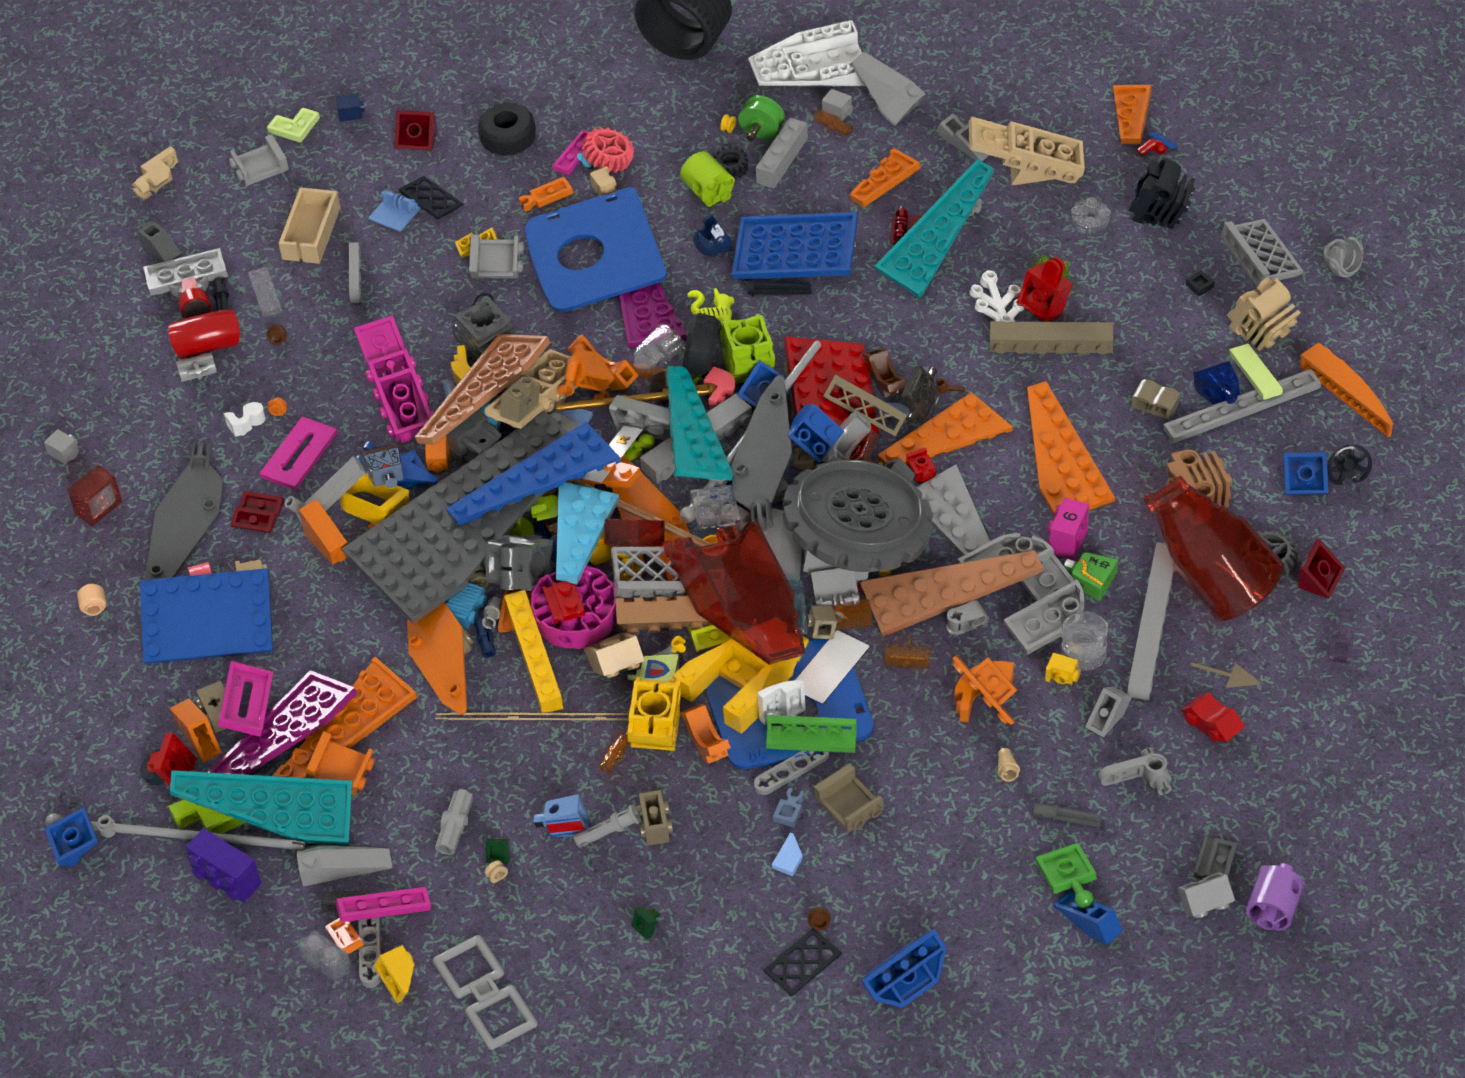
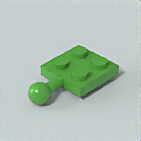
(1066, 870)

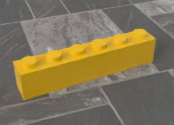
(533, 652)

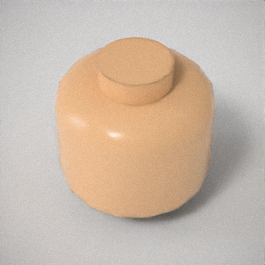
(91, 599)

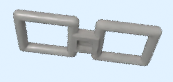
(485, 992)

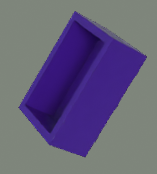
(223, 866)

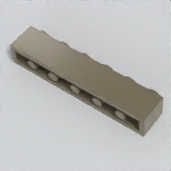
(1051, 337)

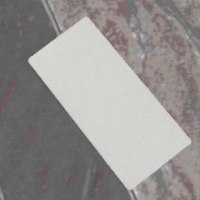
(831, 665)

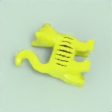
(722, 304)

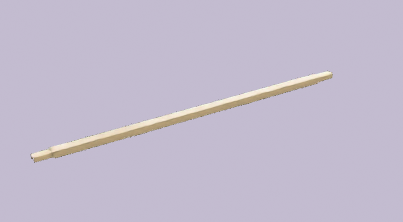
(645, 516)
(517, 717)

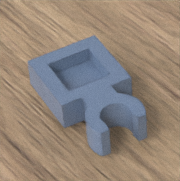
(790, 810)

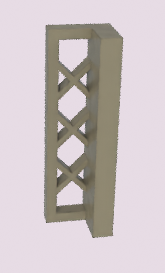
(869, 399)

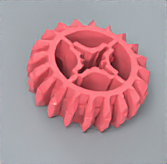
(608, 149)

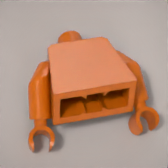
(587, 371)

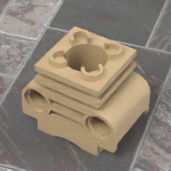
(1264, 313)

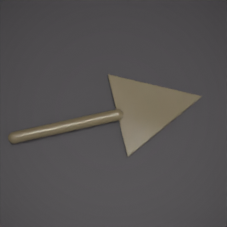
(1238, 677)

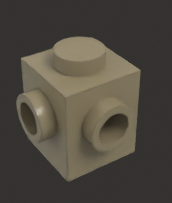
(822, 622)

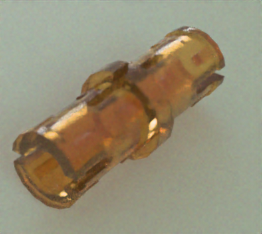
(833, 122)
(614, 753)

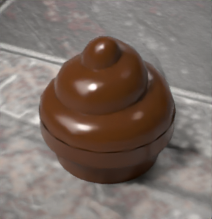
(276, 334)
(819, 918)

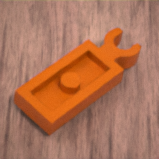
(546, 194)

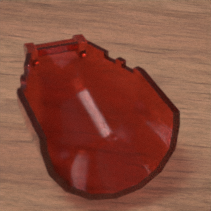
(1214, 551)

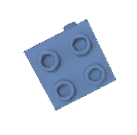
(394, 211)

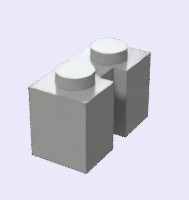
(1206, 894)

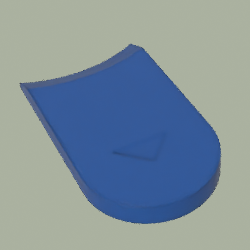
(1163, 139)

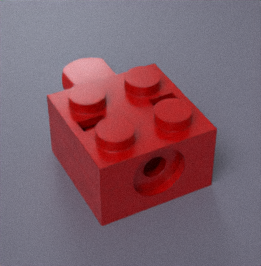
(1045, 290)

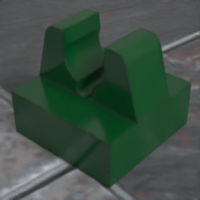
(497, 850)
(645, 921)

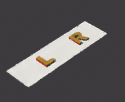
(620, 445)

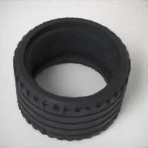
(677, 34)

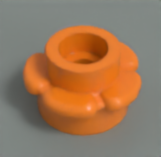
(277, 406)

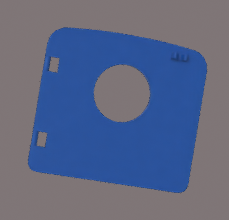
(628, 258)
(749, 748)

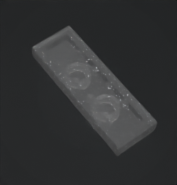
(265, 292)

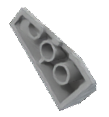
(891, 90)
(333, 862)

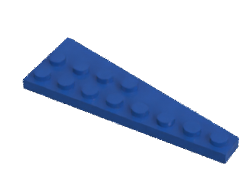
(547, 469)

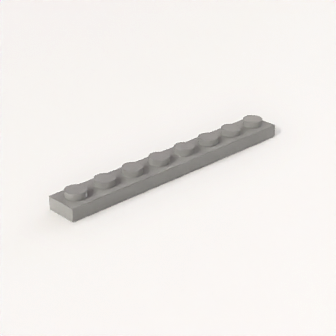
(1245, 405)

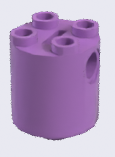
(1274, 897)

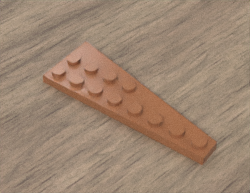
(919, 595)

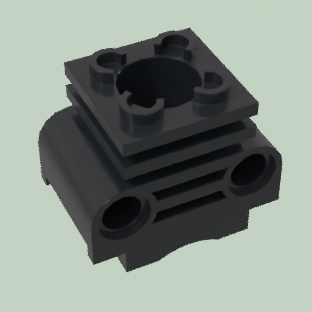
(1160, 194)

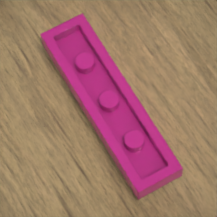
(383, 904)

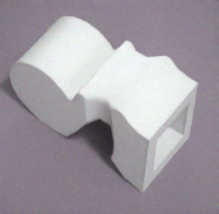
(252, 415)

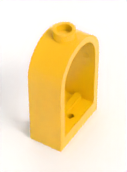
(396, 499)

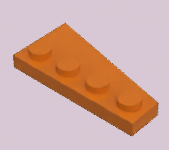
(1132, 109)
(885, 177)

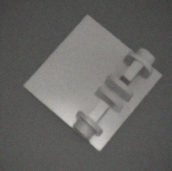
(835, 587)

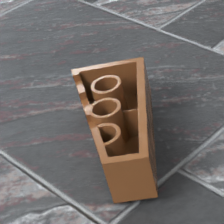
(657, 614)

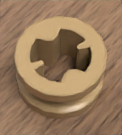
(496, 871)

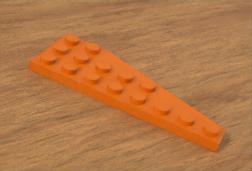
(1060, 455)

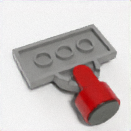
(187, 279)

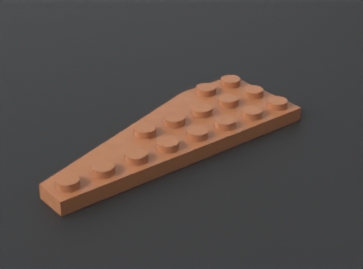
(494, 370)

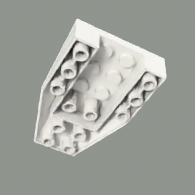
(811, 58)

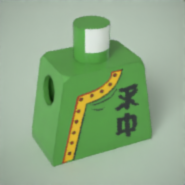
(1093, 573)

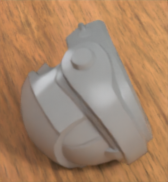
(1343, 257)

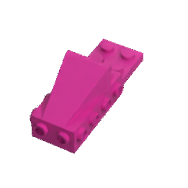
(394, 379)

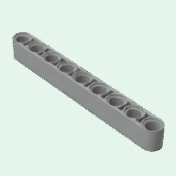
(1151, 624)

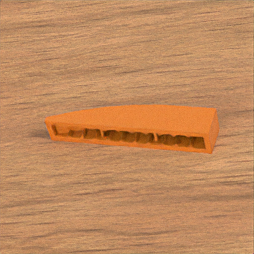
(1346, 385)

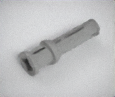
(616, 822)

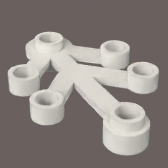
(989, 281)

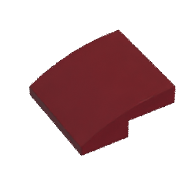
(257, 512)

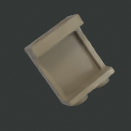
(848, 799)

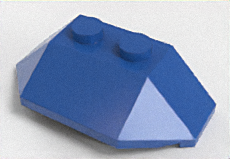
(907, 971)

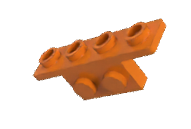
(991, 683)

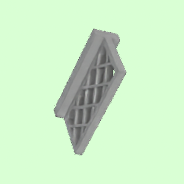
(1248, 256)
(640, 587)

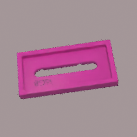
(293, 477)
(261, 683)

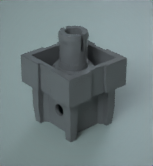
(472, 437)

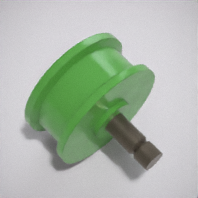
(761, 118)

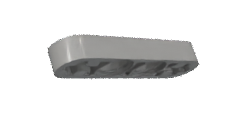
(354, 272)
(789, 766)
(372, 947)

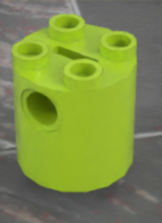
(707, 178)

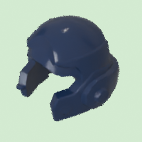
(712, 238)

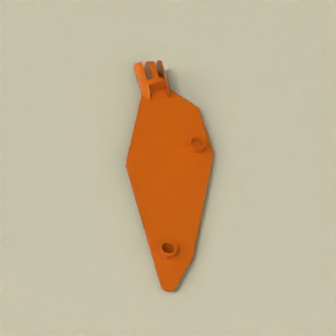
(649, 499)
(439, 653)

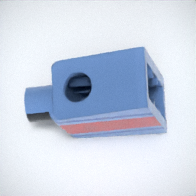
(563, 816)

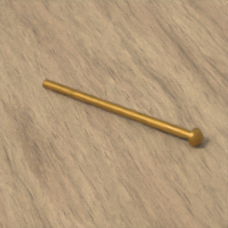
(705, 389)

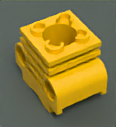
(654, 714)

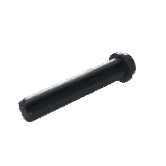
(779, 288)

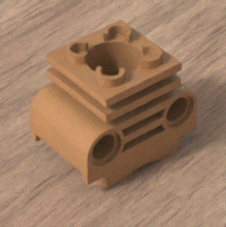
(1204, 475)

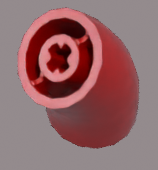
(204, 333)

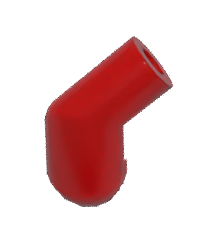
(1152, 145)

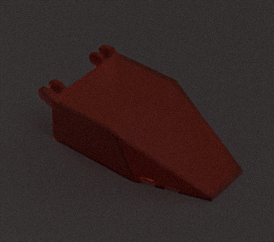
(741, 591)

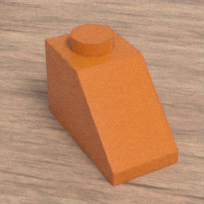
(438, 456)

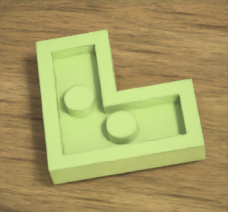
(296, 128)

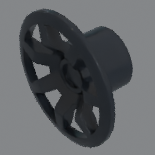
(1348, 463)

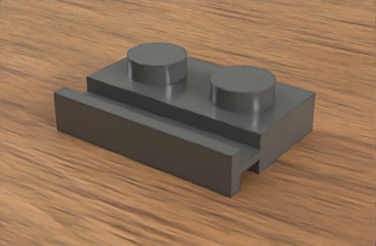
(1215, 857)

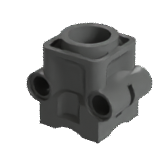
(518, 561)

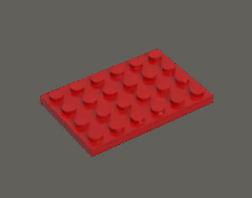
(832, 359)

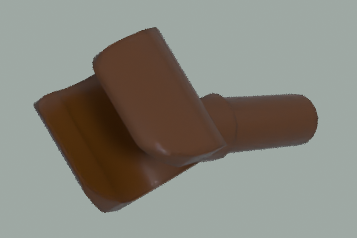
(942, 386)

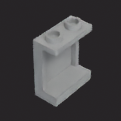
(259, 163)
(495, 258)

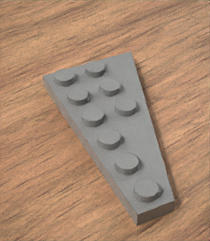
(954, 511)

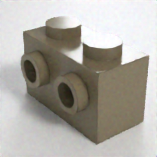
(654, 812)

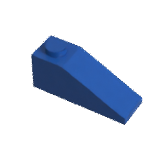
(1096, 921)

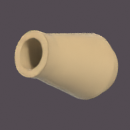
(1007, 766)

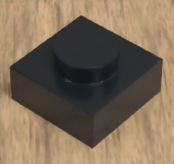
(1200, 283)

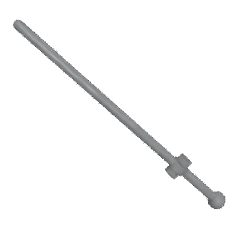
(687, 513)
(108, 828)

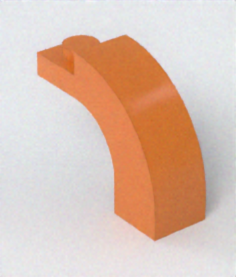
(621, 371)
(966, 694)
(704, 735)

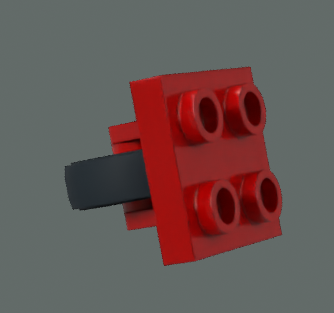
(170, 757)

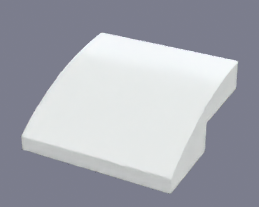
(781, 699)

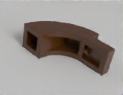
(883, 372)

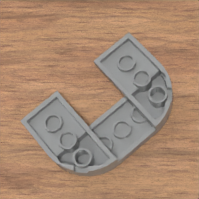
(1053, 590)

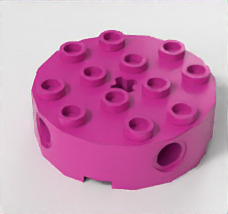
(599, 605)

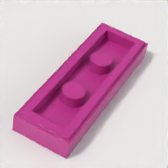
(568, 160)

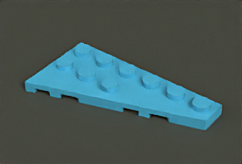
(580, 526)

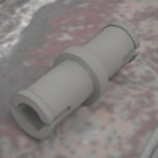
(491, 612)

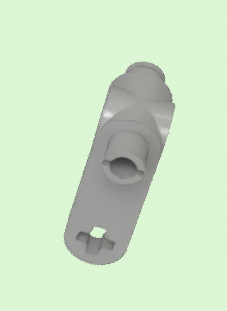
(1139, 767)

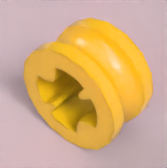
(728, 123)

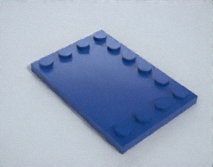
(795, 246)
(206, 616)

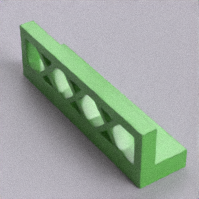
(811, 736)

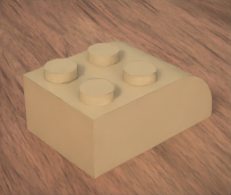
(614, 654)

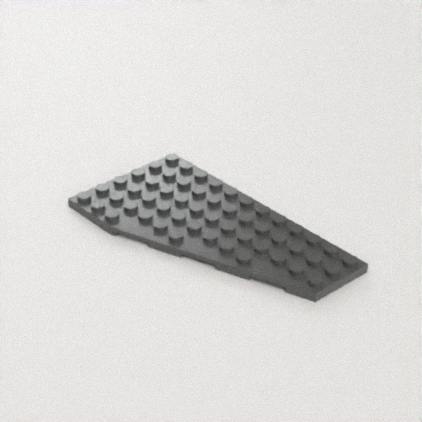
(421, 552)

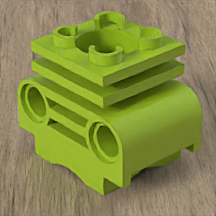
(744, 345)

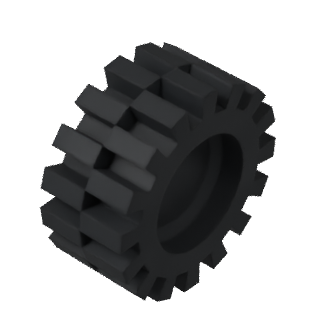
(735, 155)

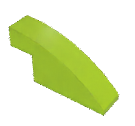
(186, 813)

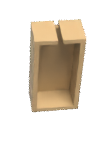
(309, 225)

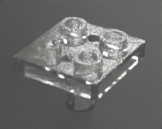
(716, 512)

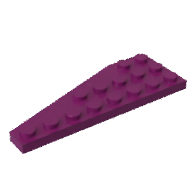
(297, 715)

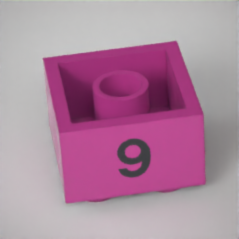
(1068, 528)

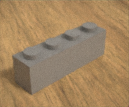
(781, 153)

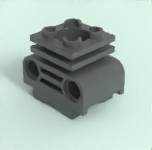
(480, 326)

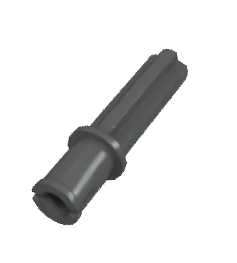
(1056, 813)

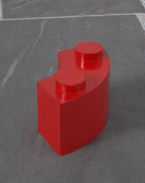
(1212, 718)

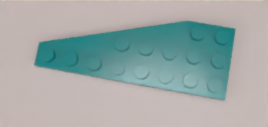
(289, 806)

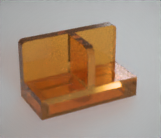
(907, 656)

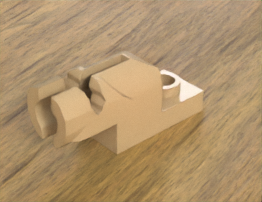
(155, 173)

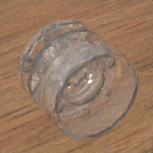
(1085, 639)

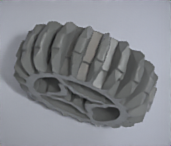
(1282, 547)

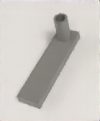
(333, 488)

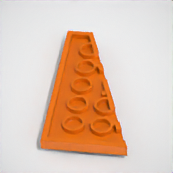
(951, 429)

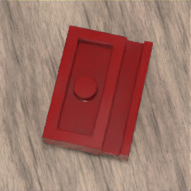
(563, 601)

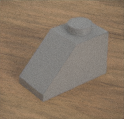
(1108, 710)

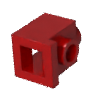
(921, 465)

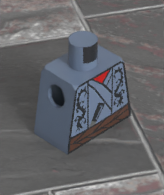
(383, 465)

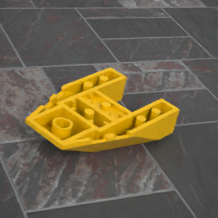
(740, 668)

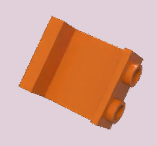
(339, 763)

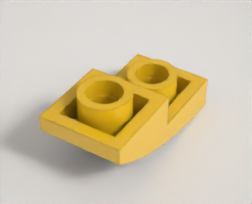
(464, 243)

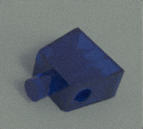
(1218, 383)

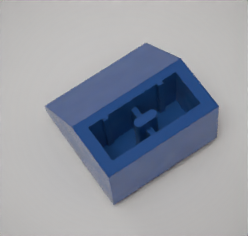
(814, 432)

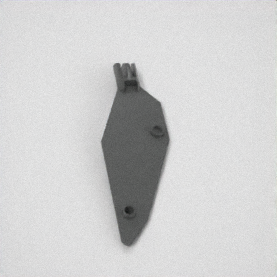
(763, 454)
(184, 515)

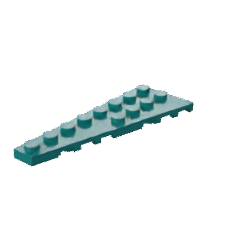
(922, 249)
(693, 436)

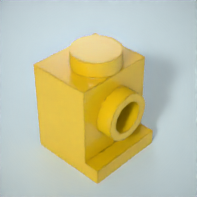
(1062, 669)

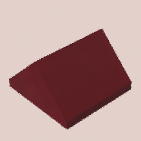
(415, 130)
(1320, 571)

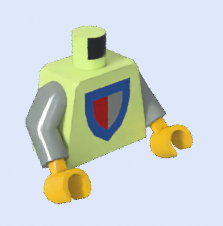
(660, 665)

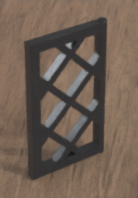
(429, 207)
(804, 979)

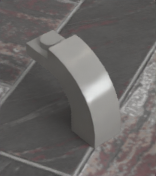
(855, 429)

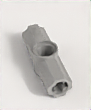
(454, 821)

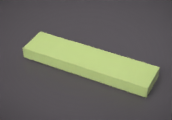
(1256, 371)

